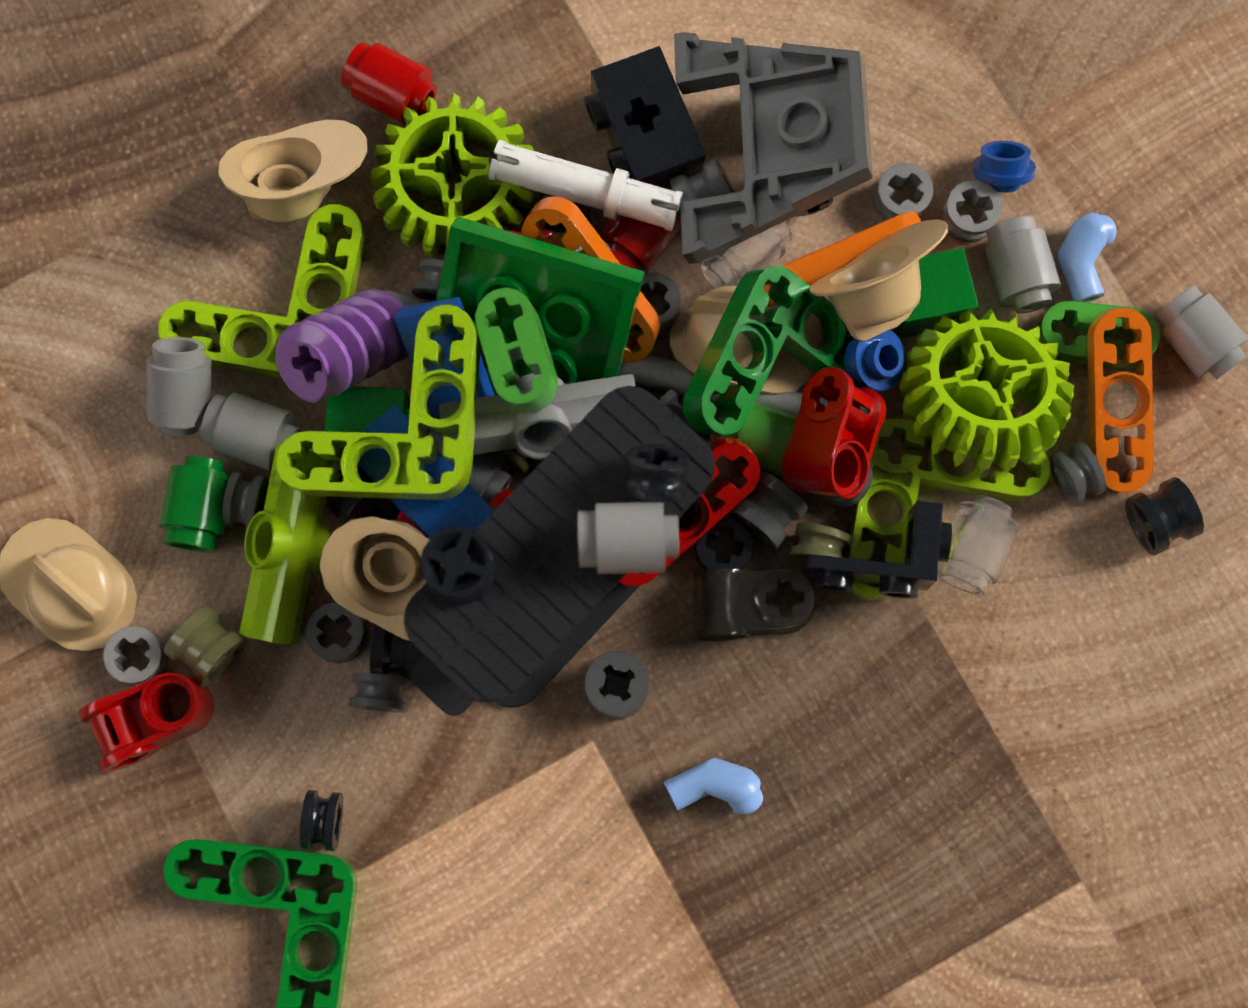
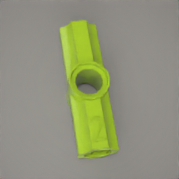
(284, 551)

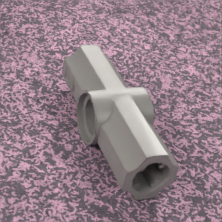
(539, 432)

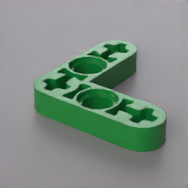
(770, 331)
(305, 913)

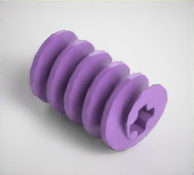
(341, 345)

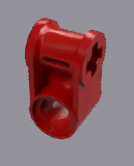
(834, 441)
(136, 723)

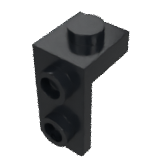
(926, 544)

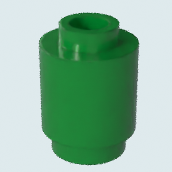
(194, 504)

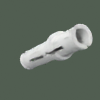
(586, 185)

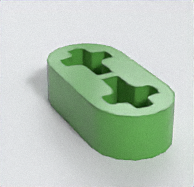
(1081, 316)
(502, 354)

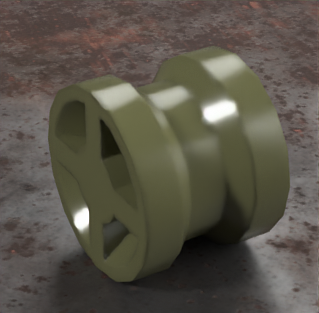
(205, 646)

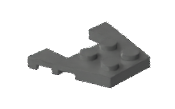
(799, 134)

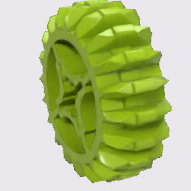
(430, 173)
(974, 407)

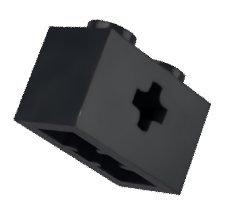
(644, 91)

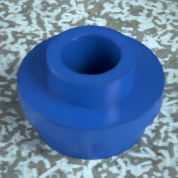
(1004, 165)
(876, 362)

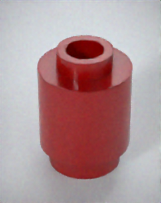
(387, 80)
(637, 242)

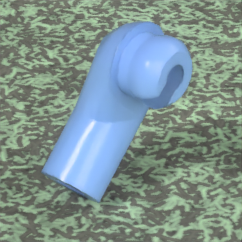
(1080, 250)
(719, 779)

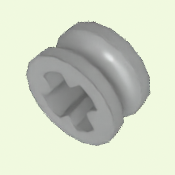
(899, 176)
(980, 195)
(139, 636)

